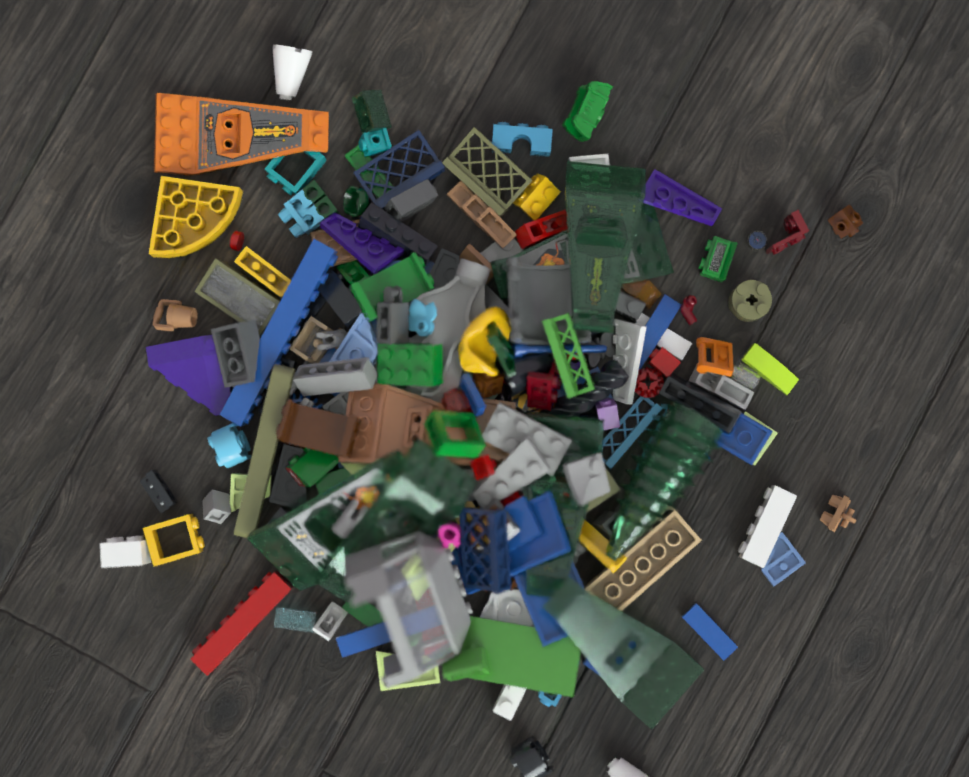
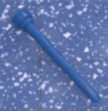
(520, 349)

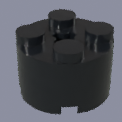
(531, 759)

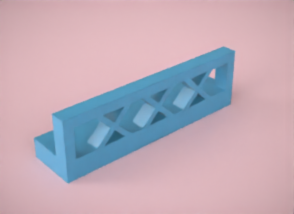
(634, 434)

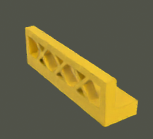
(597, 545)

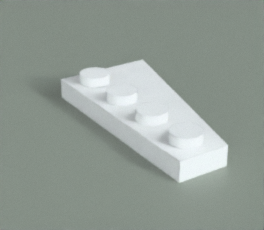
(629, 347)

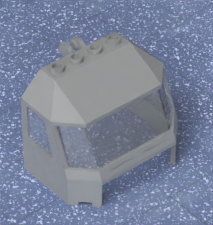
(418, 599)

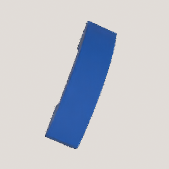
(657, 325)

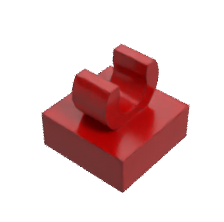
(483, 467)

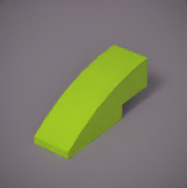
(770, 368)

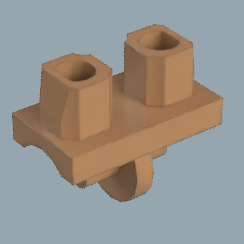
(841, 505)

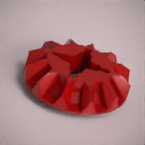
(654, 388)

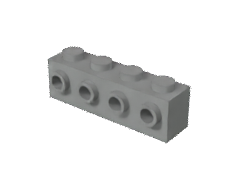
(335, 376)

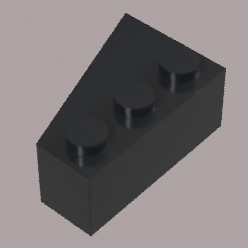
(340, 298)

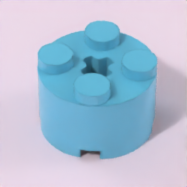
(230, 445)

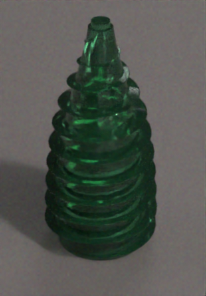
(662, 472)

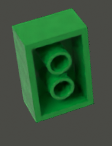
(410, 364)

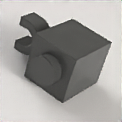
(605, 522)

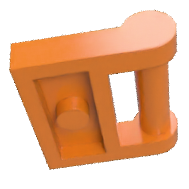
(721, 356)

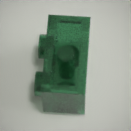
(371, 111)

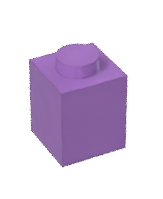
(607, 410)

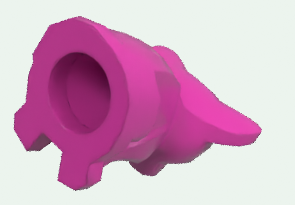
(450, 534)

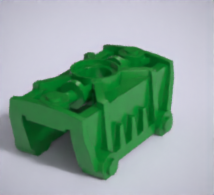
(587, 110)

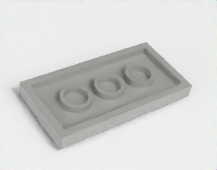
(509, 428)

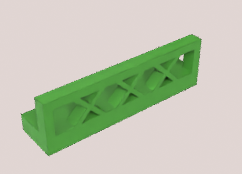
(562, 359)

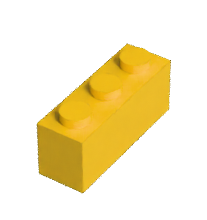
(263, 271)

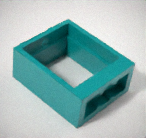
(319, 161)

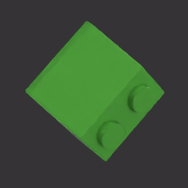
(466, 664)

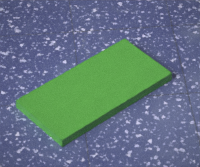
(521, 660)

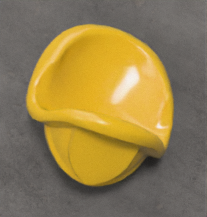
(474, 350)

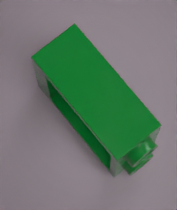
(439, 438)

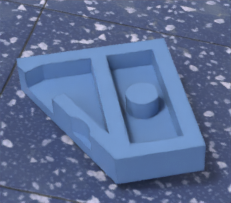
(782, 561)

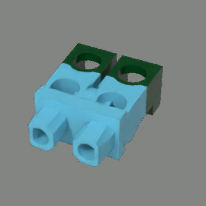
(308, 209)

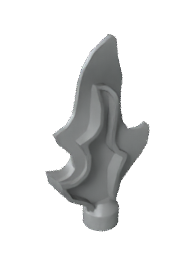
(457, 308)

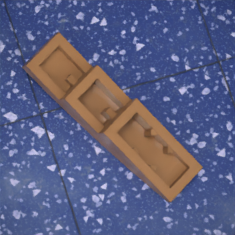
(481, 214)

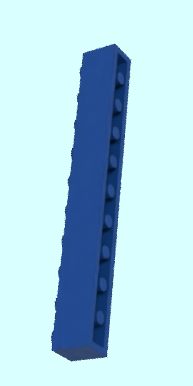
(280, 330)

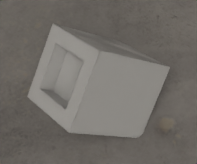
(216, 506)

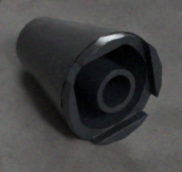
(528, 363)

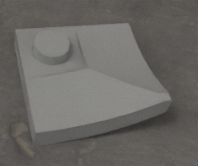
(587, 478)

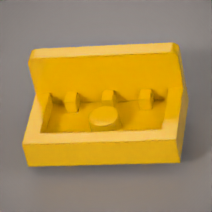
(537, 196)

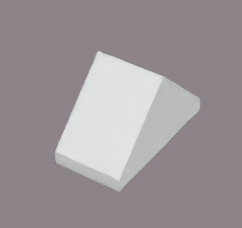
(330, 621)

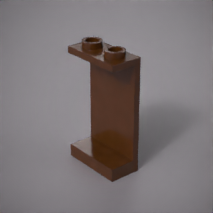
(318, 429)

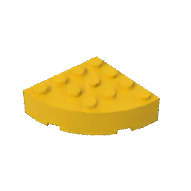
(191, 215)

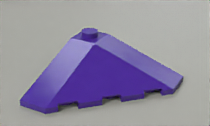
(194, 368)

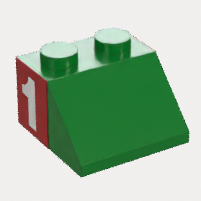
(310, 466)

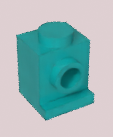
(371, 148)

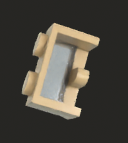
(306, 343)

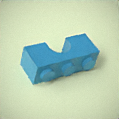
(539, 138)

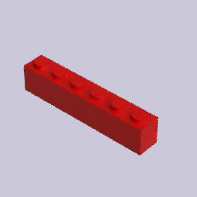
(241, 623)

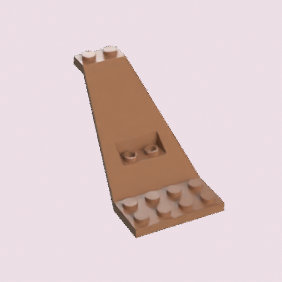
(391, 423)

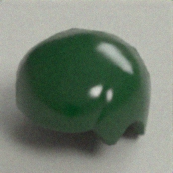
(355, 201)

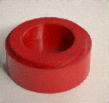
(237, 240)

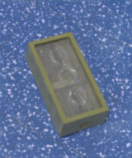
(237, 294)

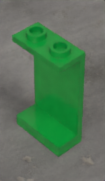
(407, 274)

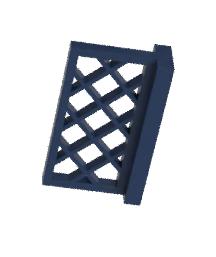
(429, 172)
(497, 549)

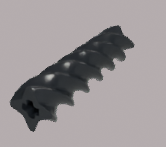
(610, 377)

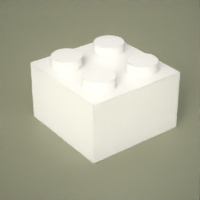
(122, 552)

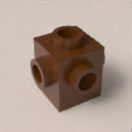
(846, 222)
(488, 385)

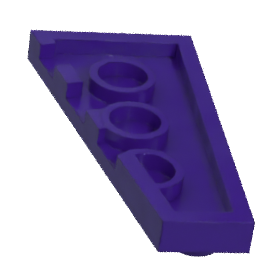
(675, 198)
(360, 243)

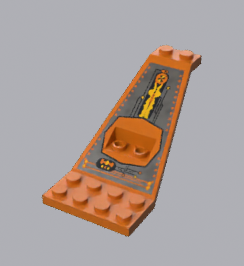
(194, 133)

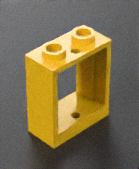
(154, 544)

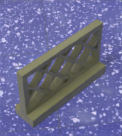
(475, 184)

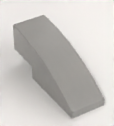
(722, 387)

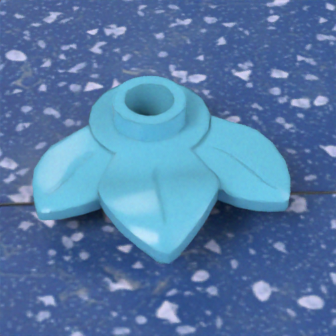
(420, 316)

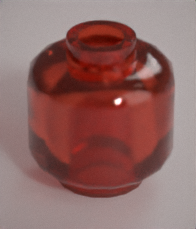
(455, 401)

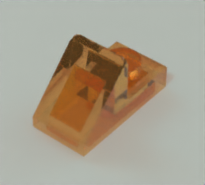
(643, 291)

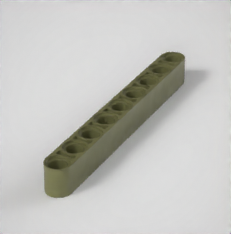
(264, 451)

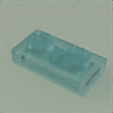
(295, 619)

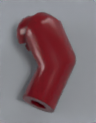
(687, 308)

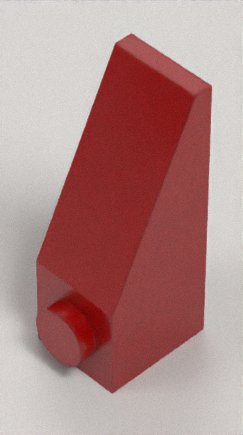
(541, 229)

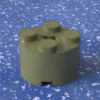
(758, 293)

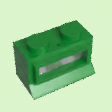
(717, 259)

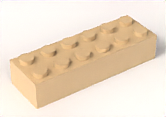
(645, 561)

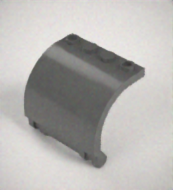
(537, 295)

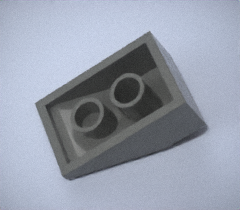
(237, 352)

